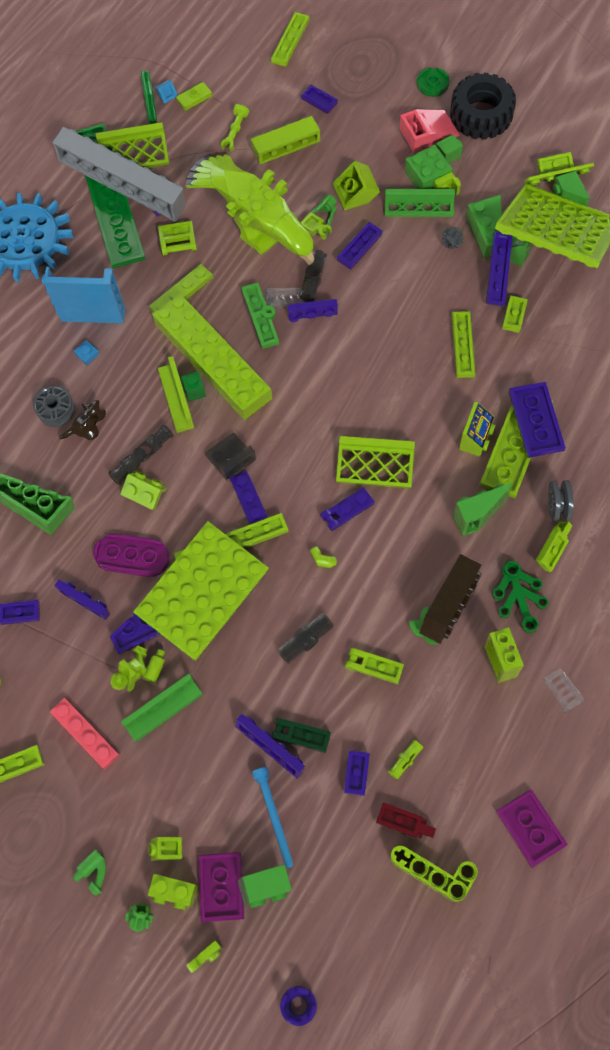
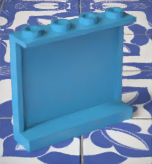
(85, 298)

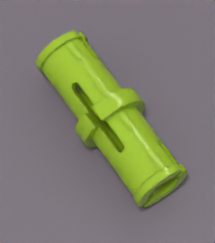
(405, 759)

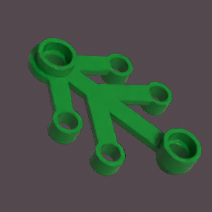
(520, 594)

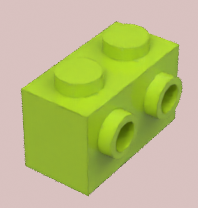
(172, 890)

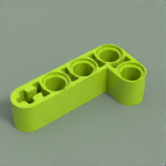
(430, 869)

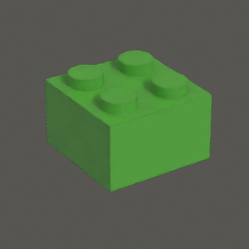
(426, 167)
(264, 885)

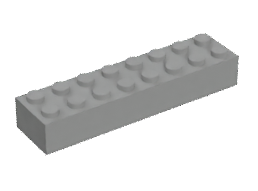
(119, 173)

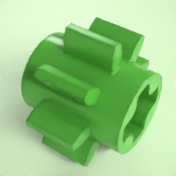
(139, 917)

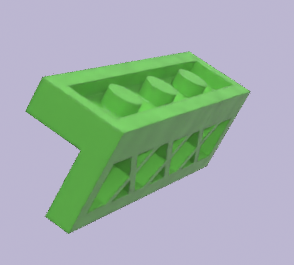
(419, 198)
(162, 708)

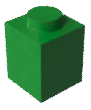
(193, 386)

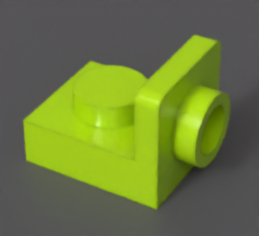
(448, 181)
(165, 848)

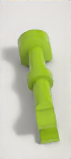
(241, 112)

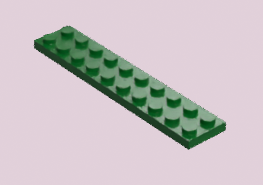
(114, 216)

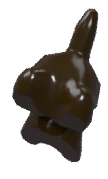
(85, 424)

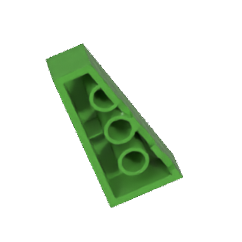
(38, 506)

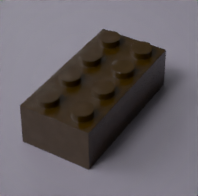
(451, 599)

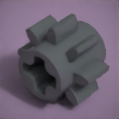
(452, 237)

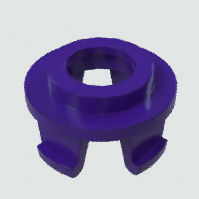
(285, 1006)

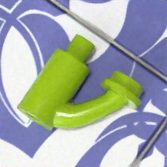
(155, 665)

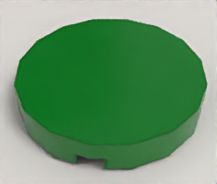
(433, 82)

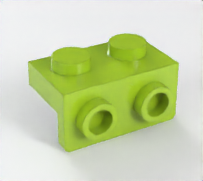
(143, 490)

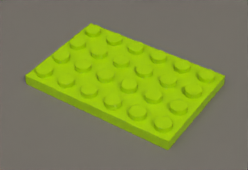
(201, 591)

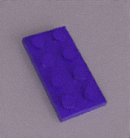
(536, 419)

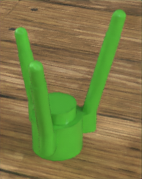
(327, 205)

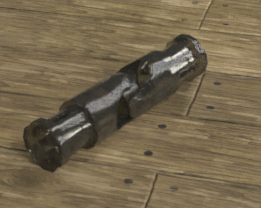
(132, 461)

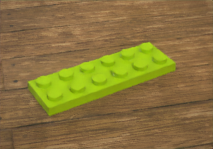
(508, 459)

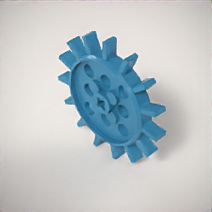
(26, 236)

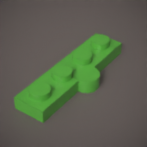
(261, 315)

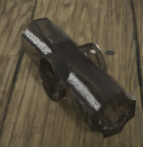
(311, 284)
(305, 638)

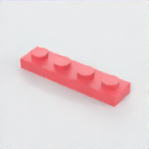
(84, 733)

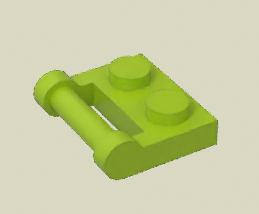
(175, 233)

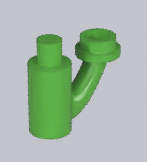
(87, 866)

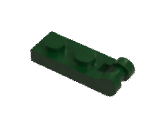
(301, 735)

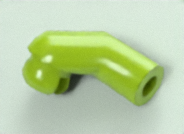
(323, 560)

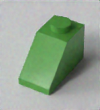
(571, 187)
(519, 251)

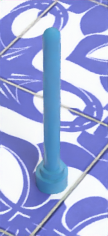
(261, 776)

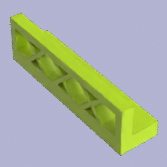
(175, 396)

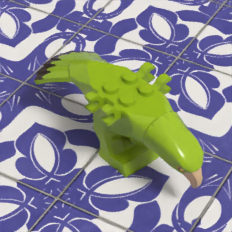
(253, 204)

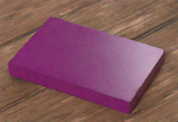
(531, 828)
(220, 887)

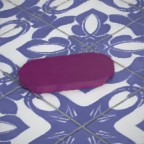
(131, 555)

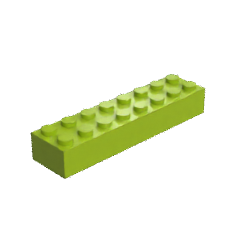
(212, 356)

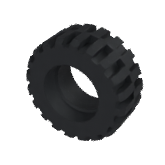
(482, 122)

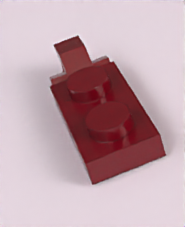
(404, 822)

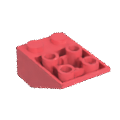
(426, 128)

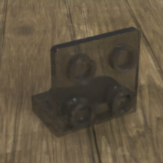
(231, 456)

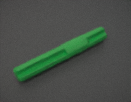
(149, 97)

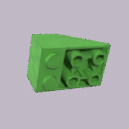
(476, 511)

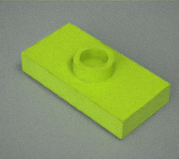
(194, 96)

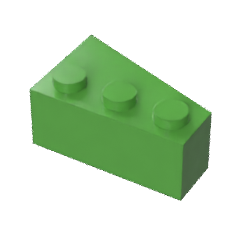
(482, 219)

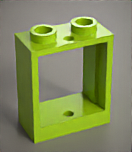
(505, 662)

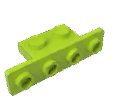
(554, 166)

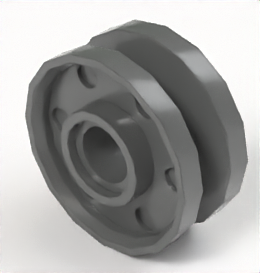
(50, 397)
(560, 500)

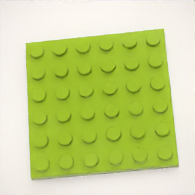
(557, 225)

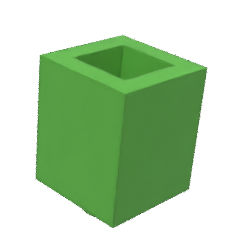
(450, 148)

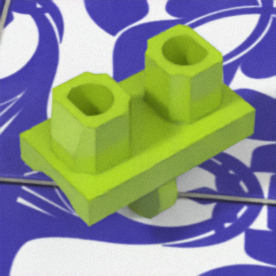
(127, 675)

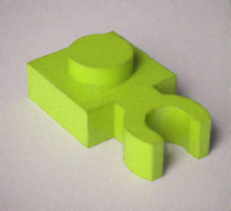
(316, 225)
(210, 953)

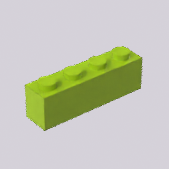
(285, 140)

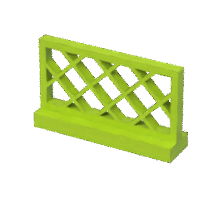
(136, 134)
(375, 446)

